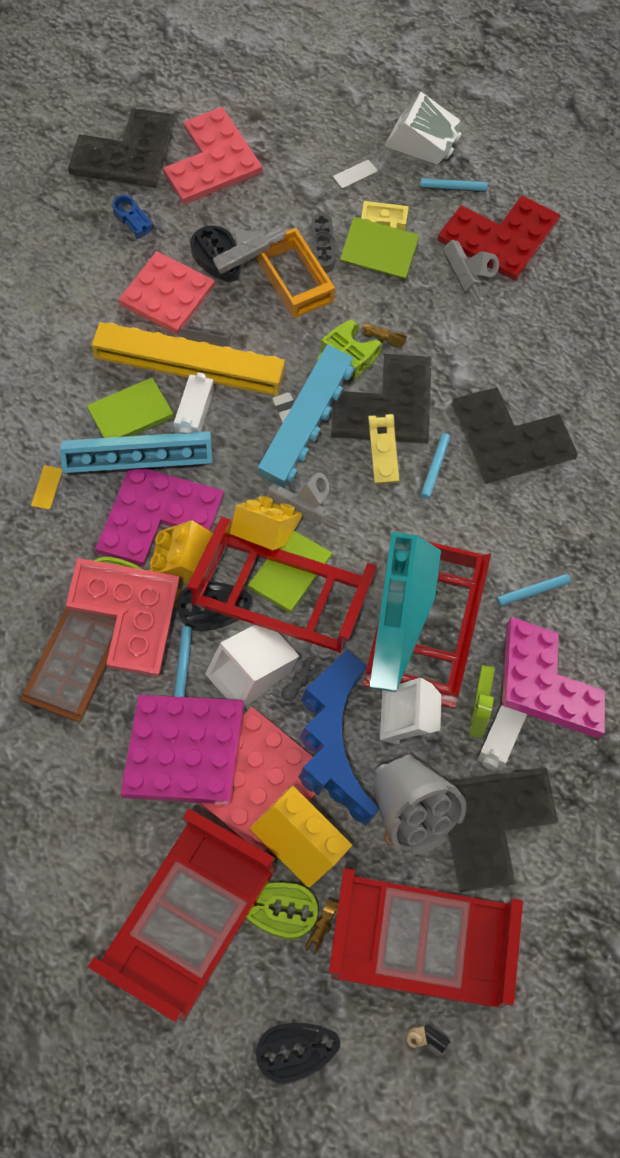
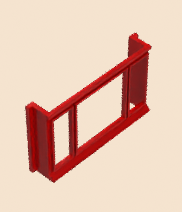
(212, 554)
(480, 562)

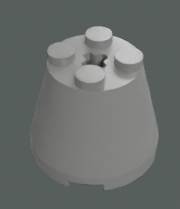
(416, 805)

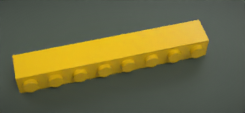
(188, 357)

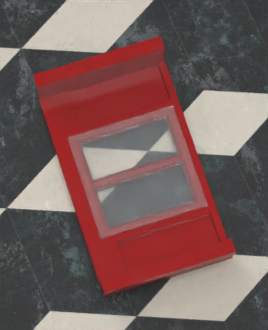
(186, 917)
(426, 942)

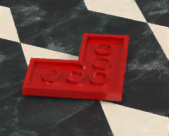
(512, 241)

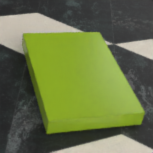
(379, 248)
(130, 410)
(284, 584)

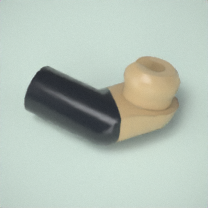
(427, 1035)

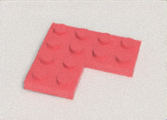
(221, 161)
(138, 600)

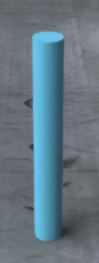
(453, 184)
(435, 466)
(533, 590)
(183, 658)

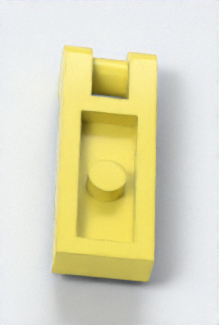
(383, 450)

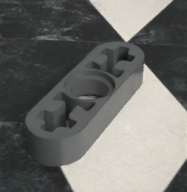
(327, 235)

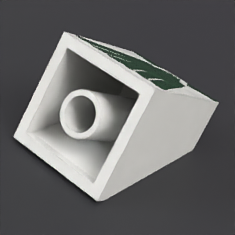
(425, 131)

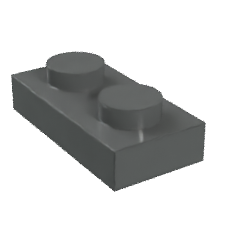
(205, 335)

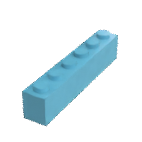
(305, 416)
(136, 452)

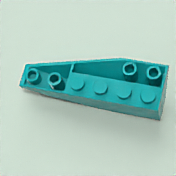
(405, 606)

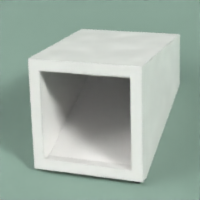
(251, 663)

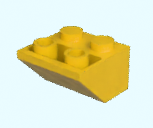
(265, 522)
(179, 550)

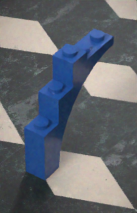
(323, 735)

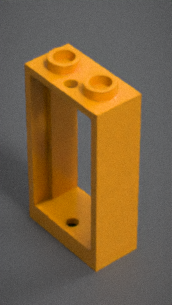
(308, 300)

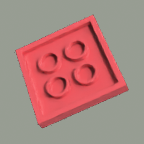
(166, 292)

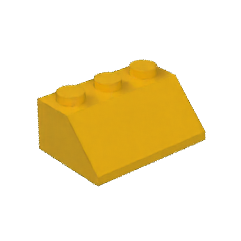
(300, 836)

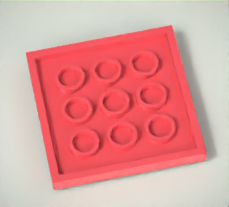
(264, 769)

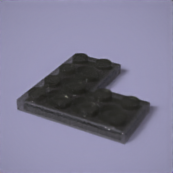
(132, 160)
(404, 394)
(509, 449)
(492, 807)

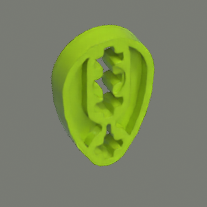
(280, 925)

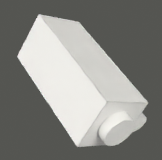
(194, 404)
(501, 738)

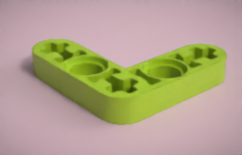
(482, 703)

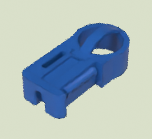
(134, 218)

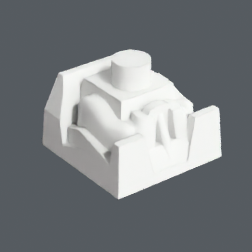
(410, 711)

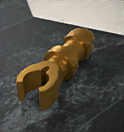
(394, 338)
(322, 926)

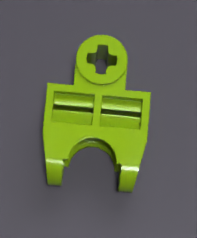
(363, 353)

